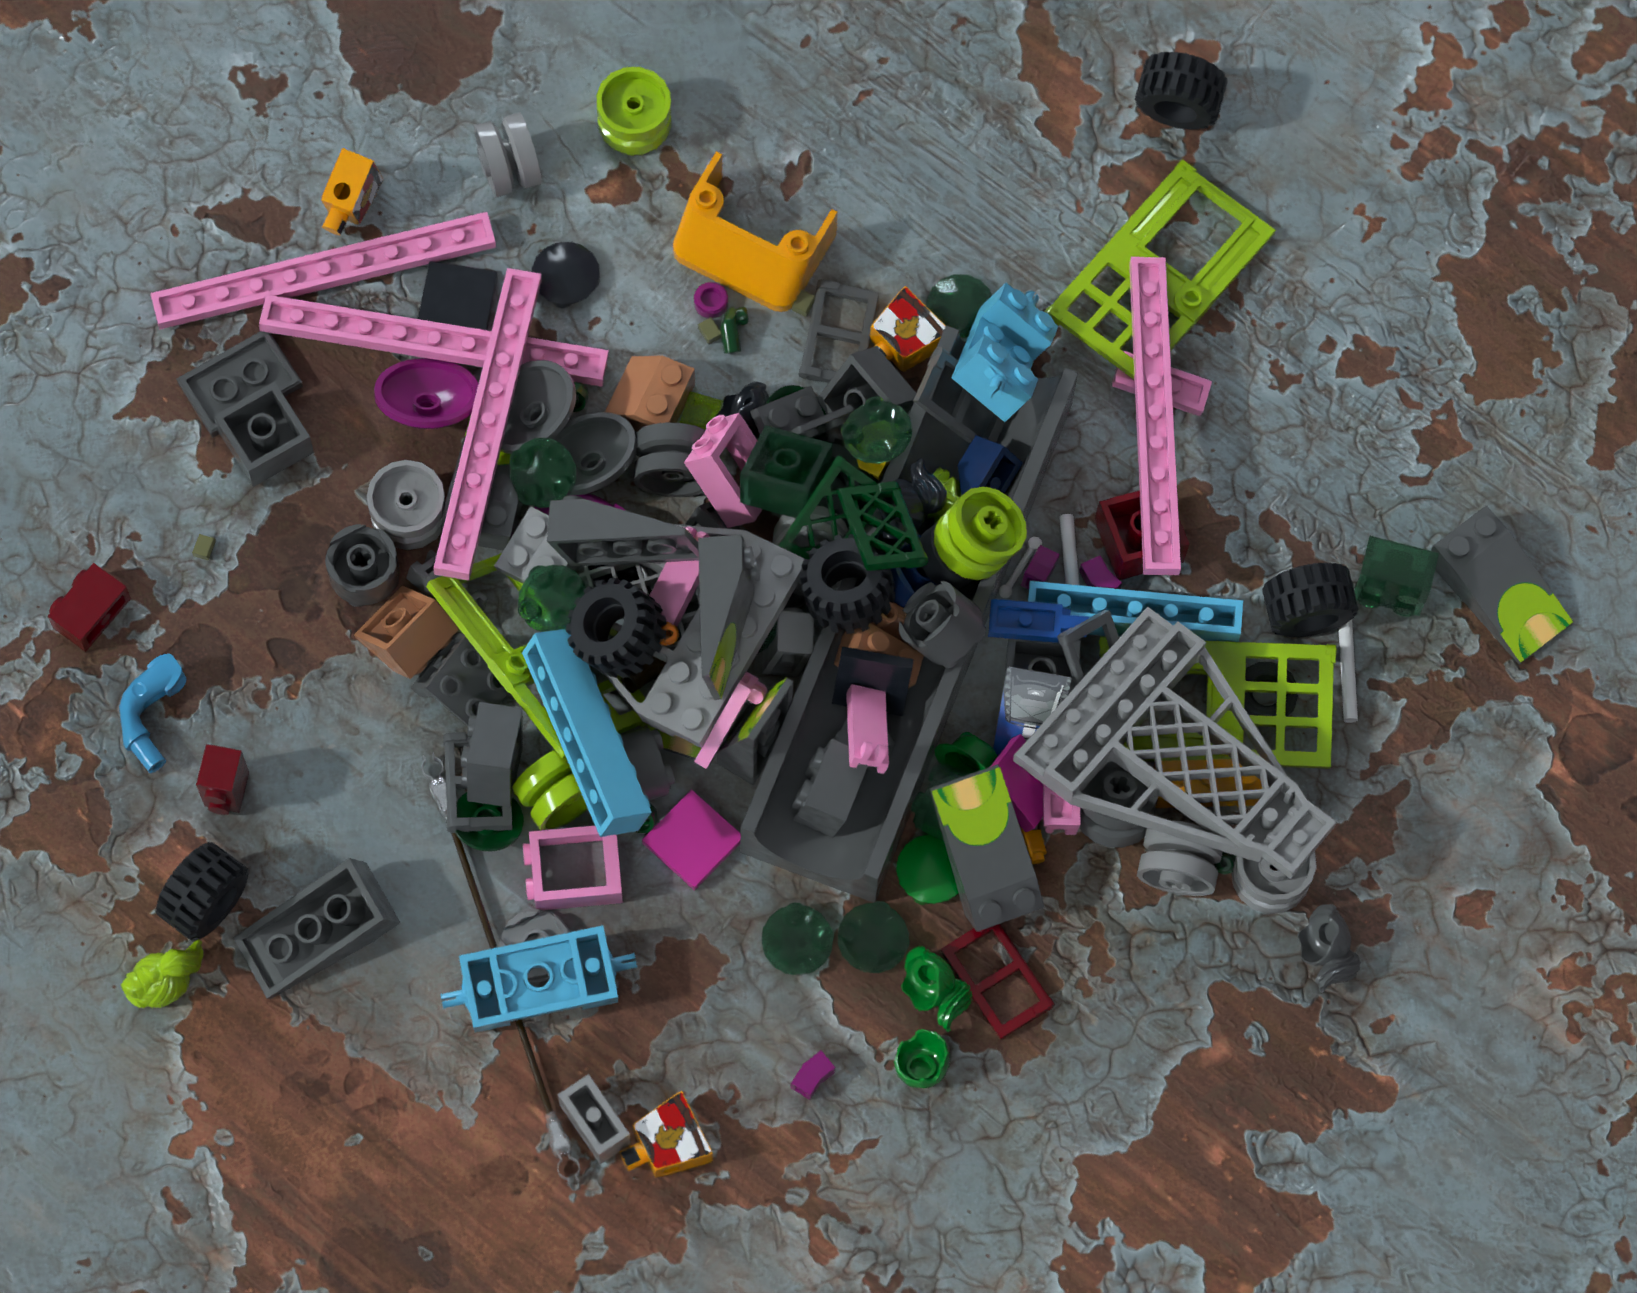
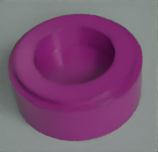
(711, 300)

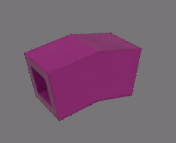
(1040, 567)
(1097, 574)
(812, 1074)

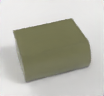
(803, 303)
(709, 330)
(203, 547)

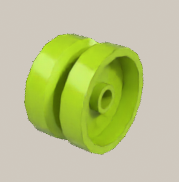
(634, 110)
(980, 533)
(551, 792)

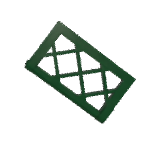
(824, 489)
(894, 557)

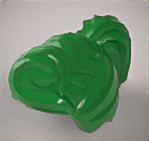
(932, 985)

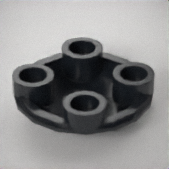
(567, 273)

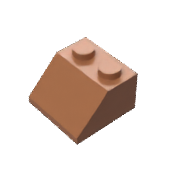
(652, 391)
(407, 631)

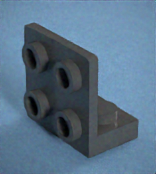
(799, 414)
(459, 679)

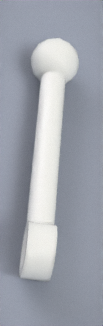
(1005, 591)

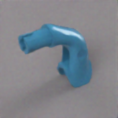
(161, 678)

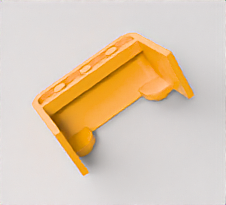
(741, 259)

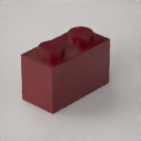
(88, 606)
(222, 779)

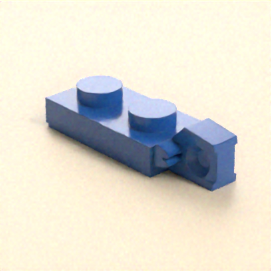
(1030, 620)

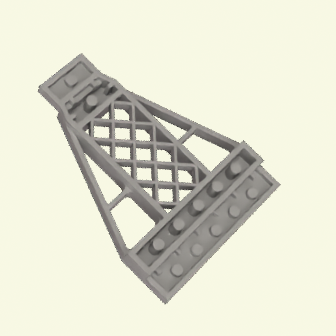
(679, 698)
(1107, 712)

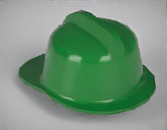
(966, 753)

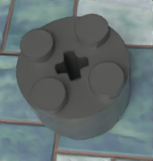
(356, 583)
(941, 623)
(643, 752)

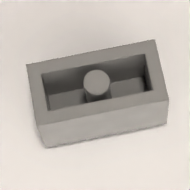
(792, 644)
(594, 1119)

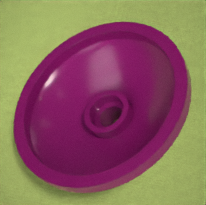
(426, 393)

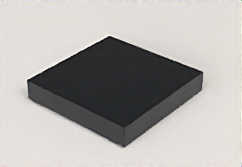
(458, 295)
(876, 672)

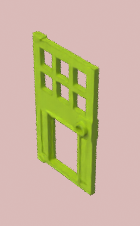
(1185, 297)
(502, 660)
(1231, 661)

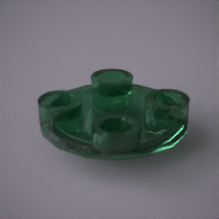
(957, 301)
(877, 431)
(542, 472)
(549, 597)
(873, 937)
(797, 939)

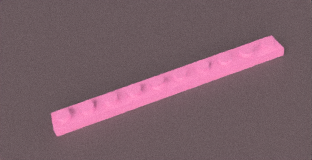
(323, 270)
(417, 337)
(1154, 416)
(487, 425)

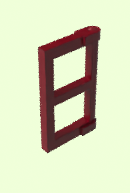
(1045, 1002)

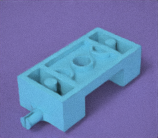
(1002, 349)
(498, 984)

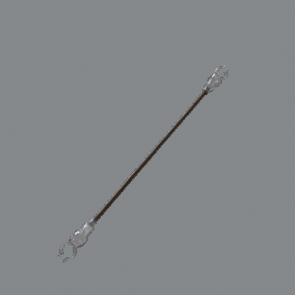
(559, 1140)

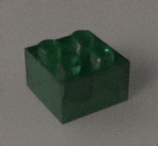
(783, 471)
(1394, 576)

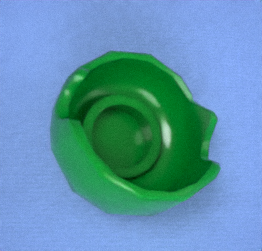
(922, 1059)

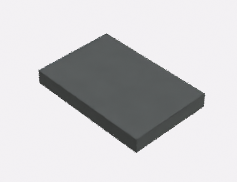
(236, 376)

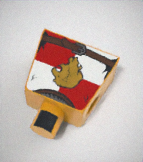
(349, 190)
(906, 331)
(668, 1140)

